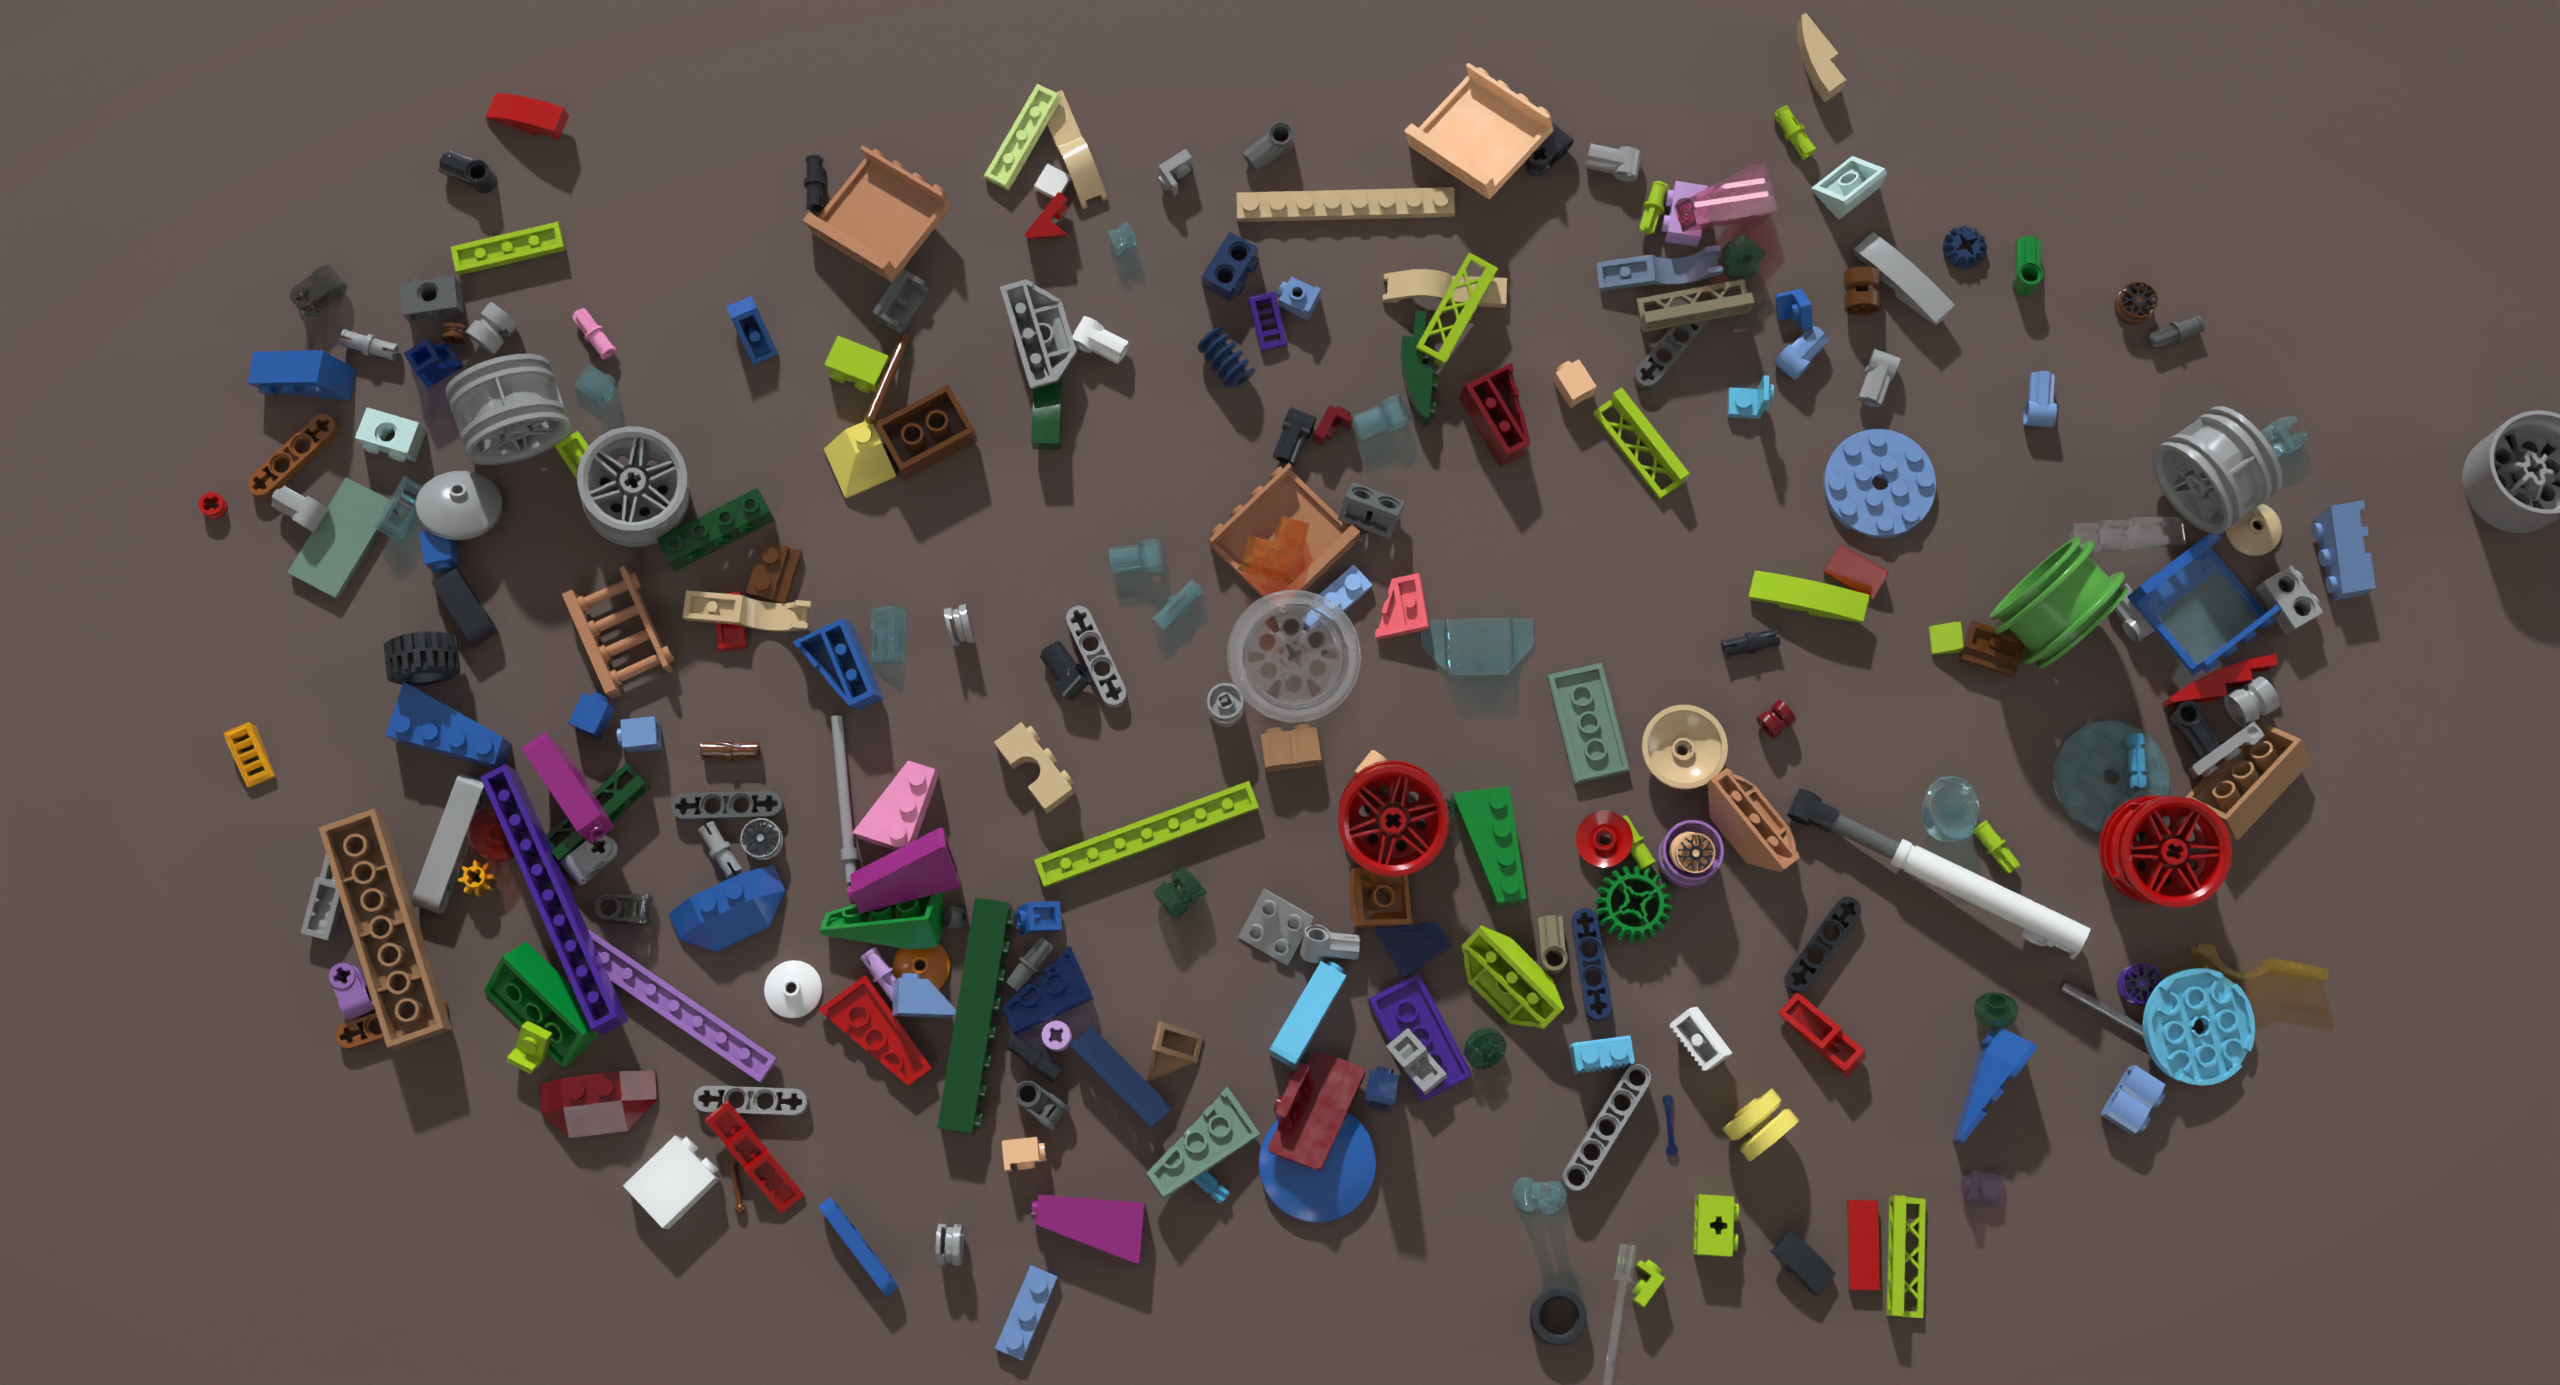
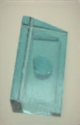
(888, 635)

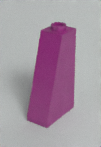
(568, 787)
(906, 874)
(1102, 1224)

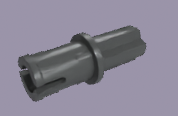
(2176, 332)
(1029, 964)

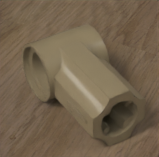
(1552, 942)

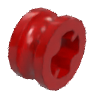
(211, 513)

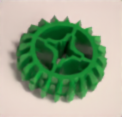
(1639, 916)

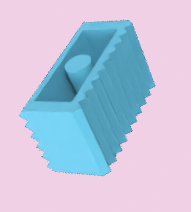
(1602, 1054)

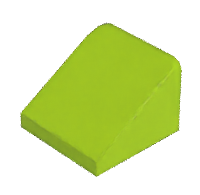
(1946, 638)

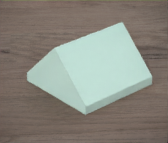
(1849, 185)

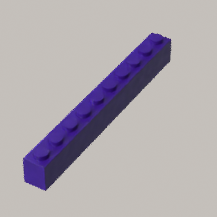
(554, 900)

